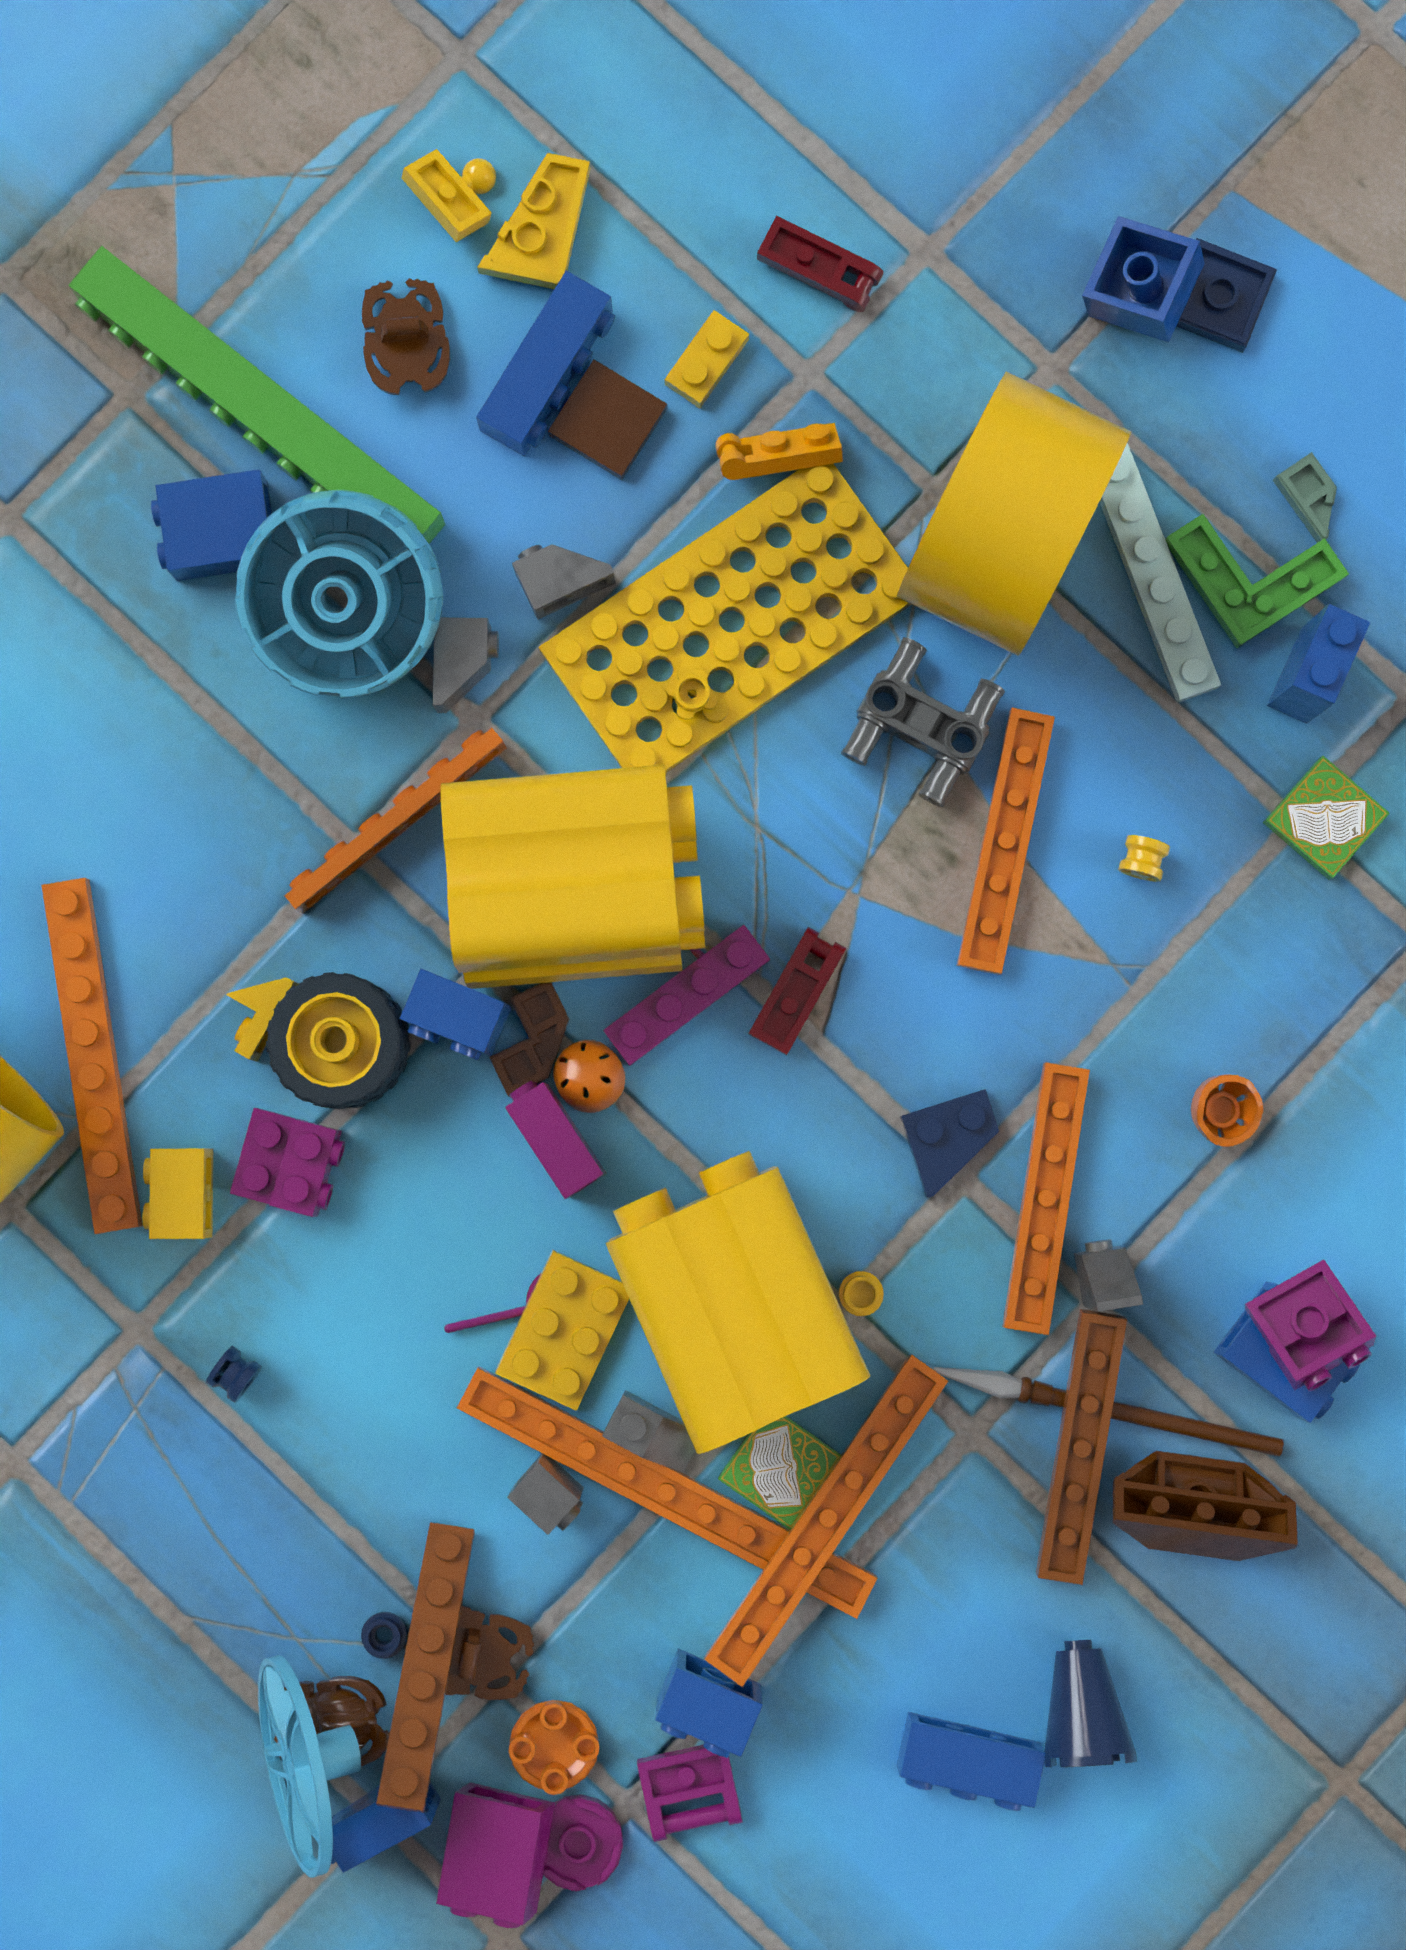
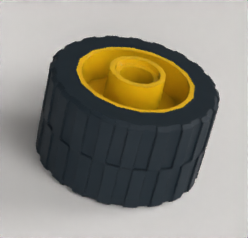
(338, 1041)

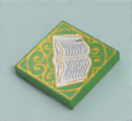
(1326, 817)
(780, 1469)

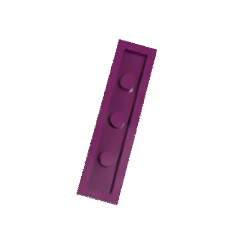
(686, 995)

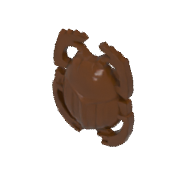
(405, 337)
(485, 1655)
(340, 1707)

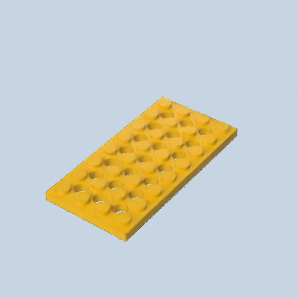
(711, 557)

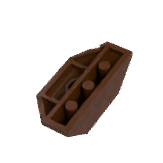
(1203, 1508)

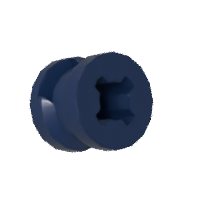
(237, 1376)

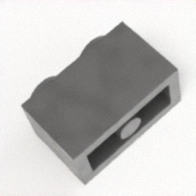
(547, 1495)

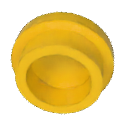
(861, 1293)

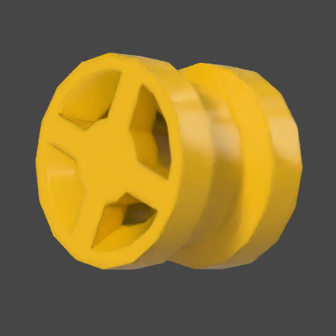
(1144, 858)

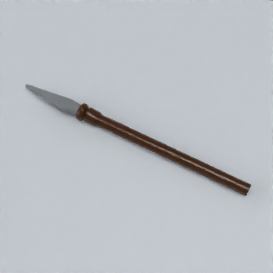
(1039, 1393)

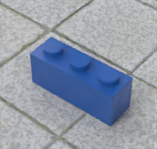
(970, 1761)

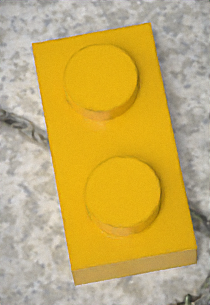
(706, 359)

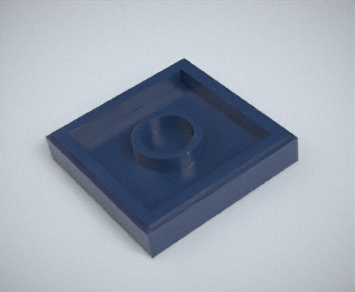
(1226, 297)

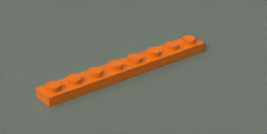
(92, 1056)
(825, 1520)

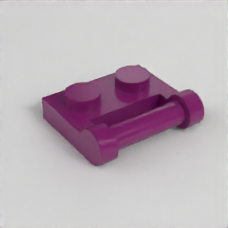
(683, 1777)

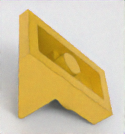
(262, 999)

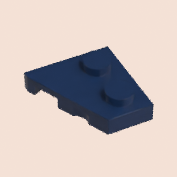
(948, 1137)

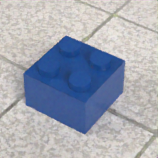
(1143, 278)
(456, 1013)
(707, 1705)

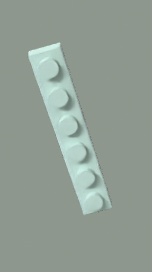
(1157, 583)

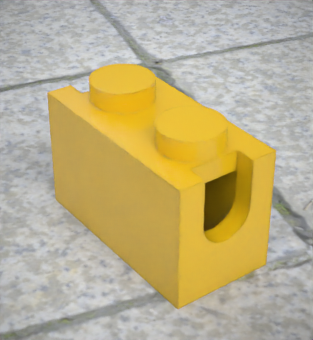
(179, 1193)

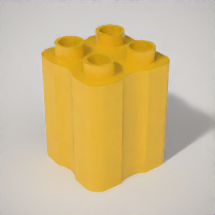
(570, 876)
(734, 1303)

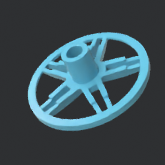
(306, 1763)

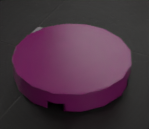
(582, 1843)

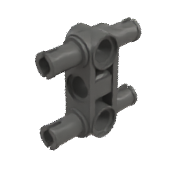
(923, 722)

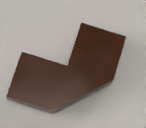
(545, 1026)

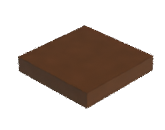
(607, 419)

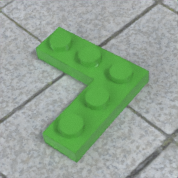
(1237, 604)

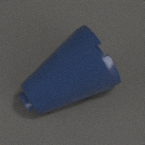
(1084, 1711)

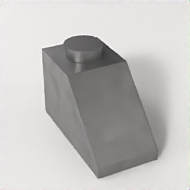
(559, 577)
(461, 658)
(1106, 1277)
(650, 1433)

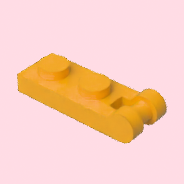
(778, 451)

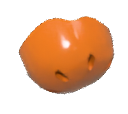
(586, 1073)
(1220, 1109)

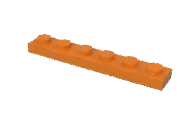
(381, 830)
(1005, 841)
(1045, 1198)

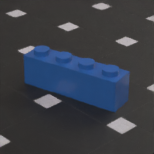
(546, 363)

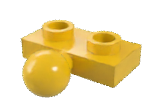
(452, 196)

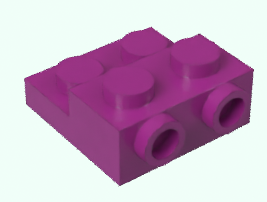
(287, 1163)
(1311, 1326)

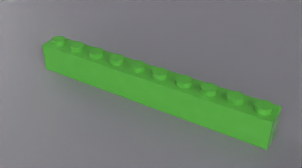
(237, 389)

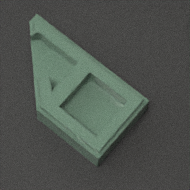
(1309, 494)

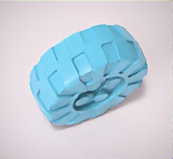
(369, 554)

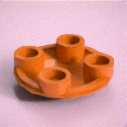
(554, 1745)

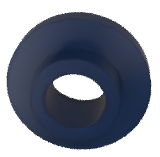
(379, 1648)

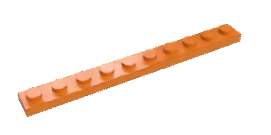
(652, 1484)

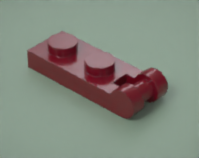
(819, 263)
(796, 993)

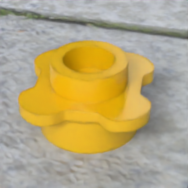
(697, 682)

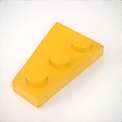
(542, 229)

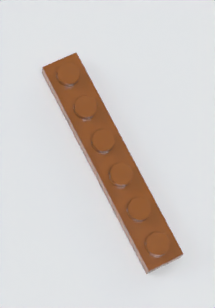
(1081, 1446)
(426, 1668)

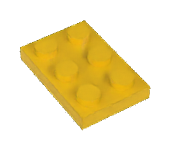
(563, 1330)

